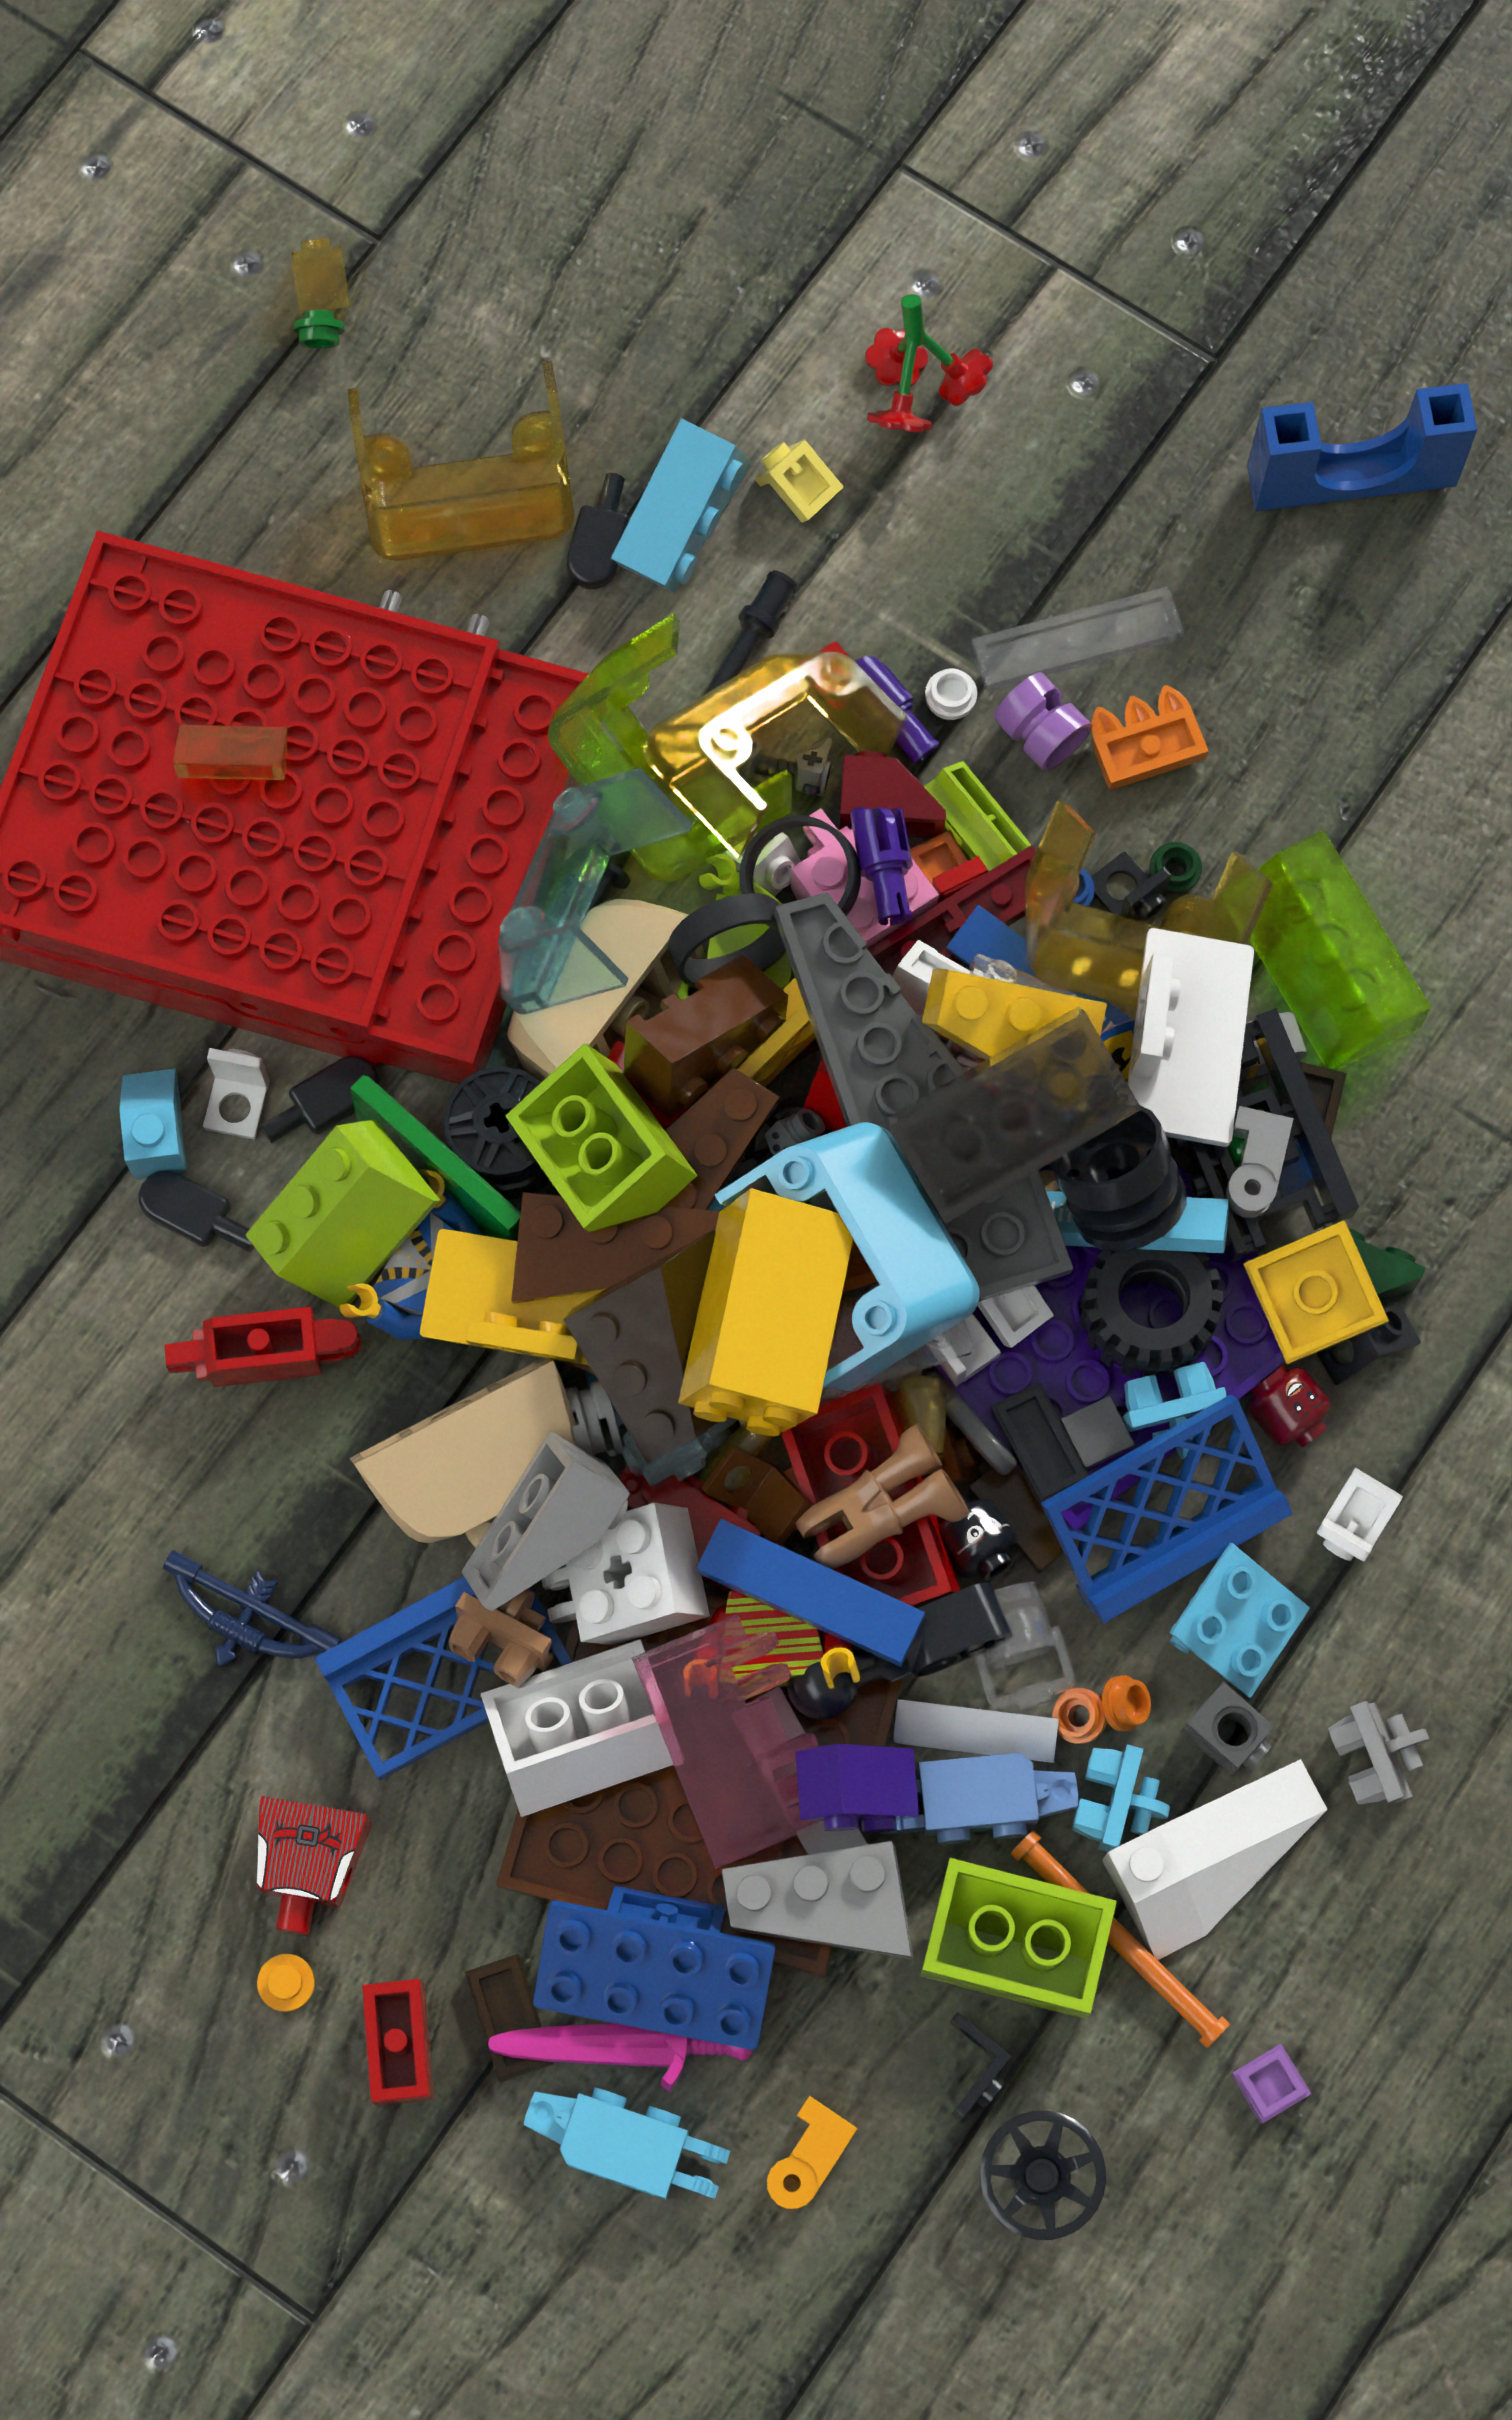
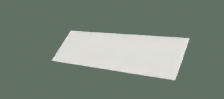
(975, 1730)

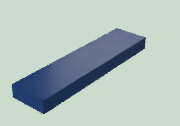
(810, 1592)

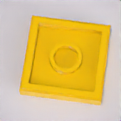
(1316, 1292)

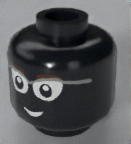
(979, 1541)

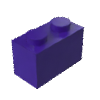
(857, 1786)

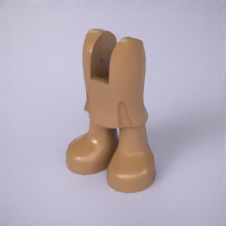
(871, 1511)

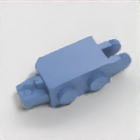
(986, 1795)

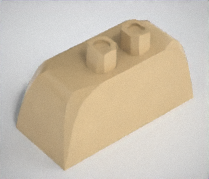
(637, 942)
(466, 1459)

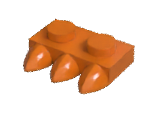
(1147, 742)

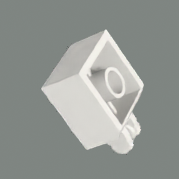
(634, 1578)

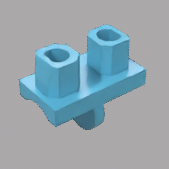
(1148, 1410)
(1120, 1772)

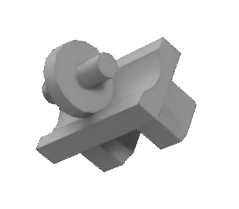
(1367, 1730)

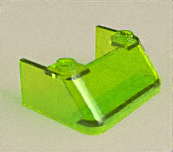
(603, 738)

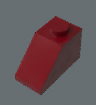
(881, 781)

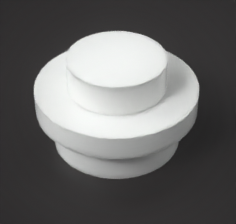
(951, 694)

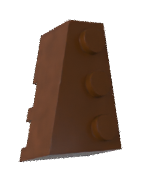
(703, 1035)

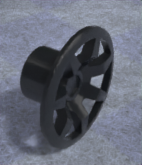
(1042, 2175)

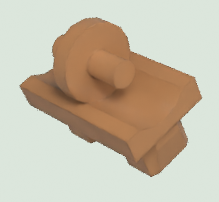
(510, 1627)

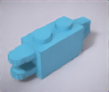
(622, 2144)

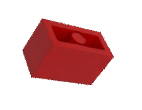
(398, 2042)

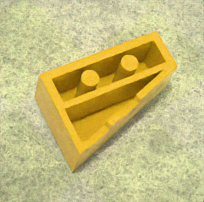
(993, 1013)

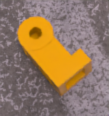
(798, 2178)

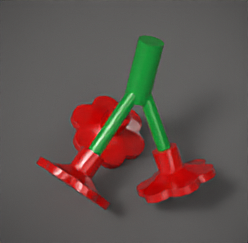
(899, 359)

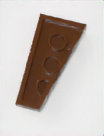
(564, 1259)

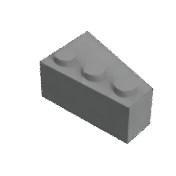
(824, 1898)

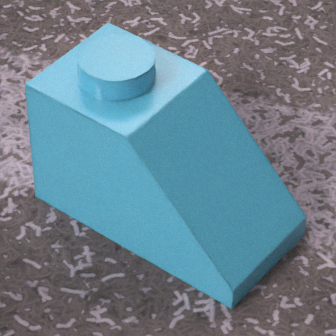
(152, 1123)

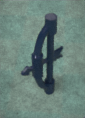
(188, 1572)

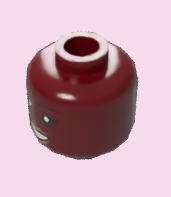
(1289, 1406)

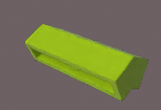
(975, 817)

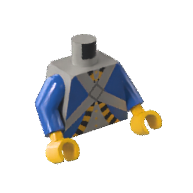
(401, 1289)

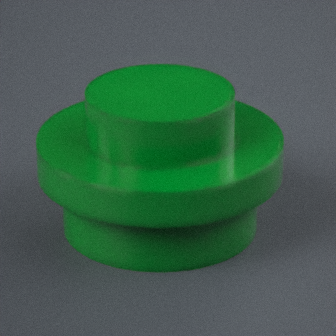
(319, 329)

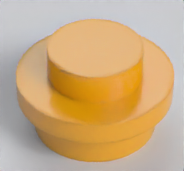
(286, 1982)

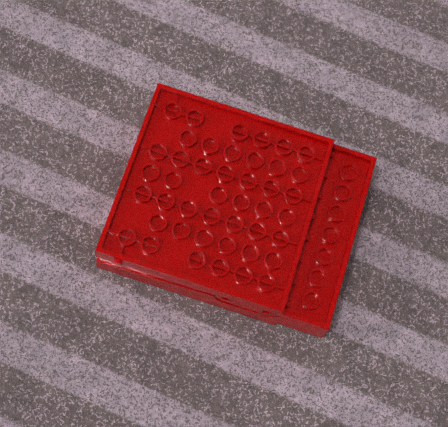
(299, 908)

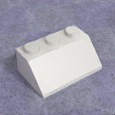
(576, 1729)

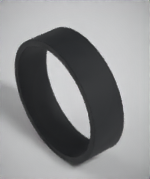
(774, 828)
(720, 917)

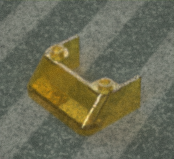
(466, 501)
(710, 740)
(1105, 951)

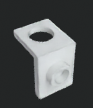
(236, 1074)

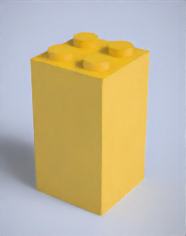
(767, 1313)

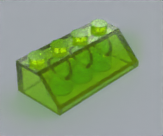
(1333, 956)

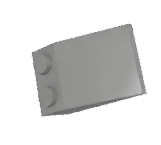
(547, 1520)

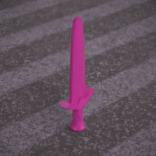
(609, 2046)

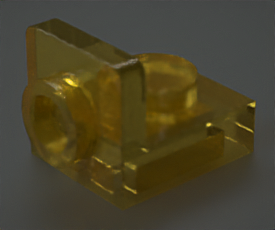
(320, 276)

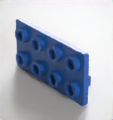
(655, 1968)

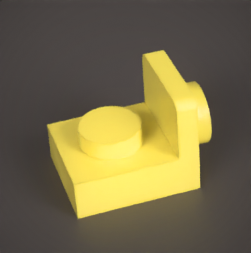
(799, 478)

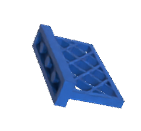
(1177, 1549)
(386, 1645)

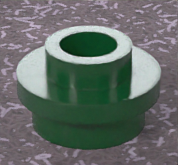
(1180, 854)

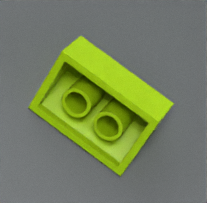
(600, 1142)
(343, 1213)
(1018, 1938)

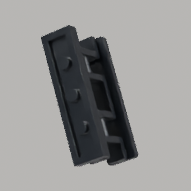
(1306, 1128)

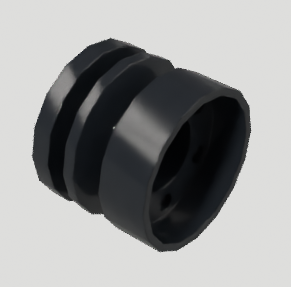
(470, 1131)
(1123, 1184)

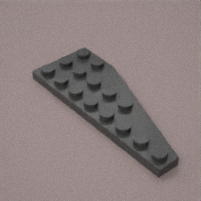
(888, 1059)

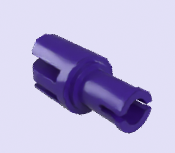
(913, 737)
(884, 859)

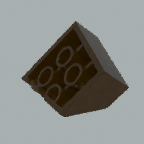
(641, 1342)

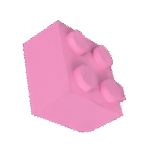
(828, 872)

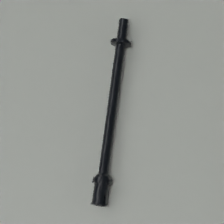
(757, 623)

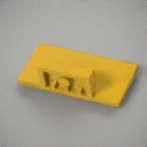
(473, 1305)

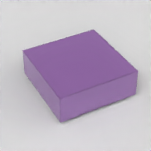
(1270, 2083)

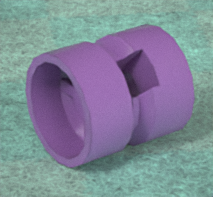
(1048, 727)

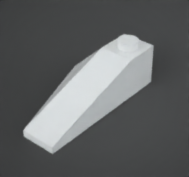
(1205, 1861)

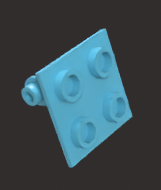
(1239, 1620)

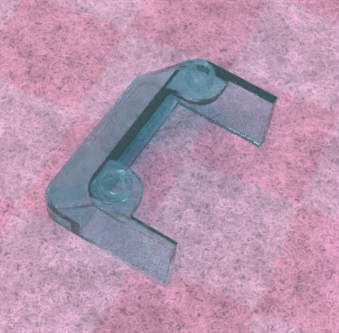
(540, 943)

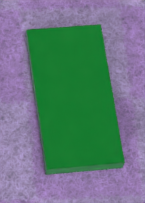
(425, 1151)

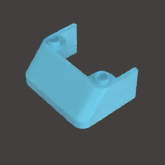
(906, 1245)

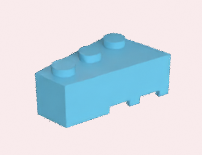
(681, 506)

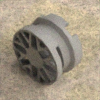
(592, 1431)

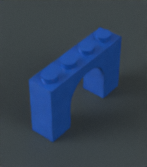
(1422, 453)

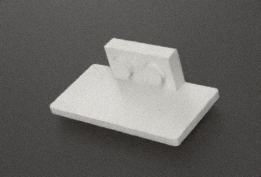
(1191, 1033)

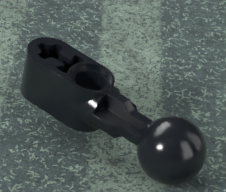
(950, 1633)

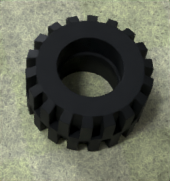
(1145, 1347)

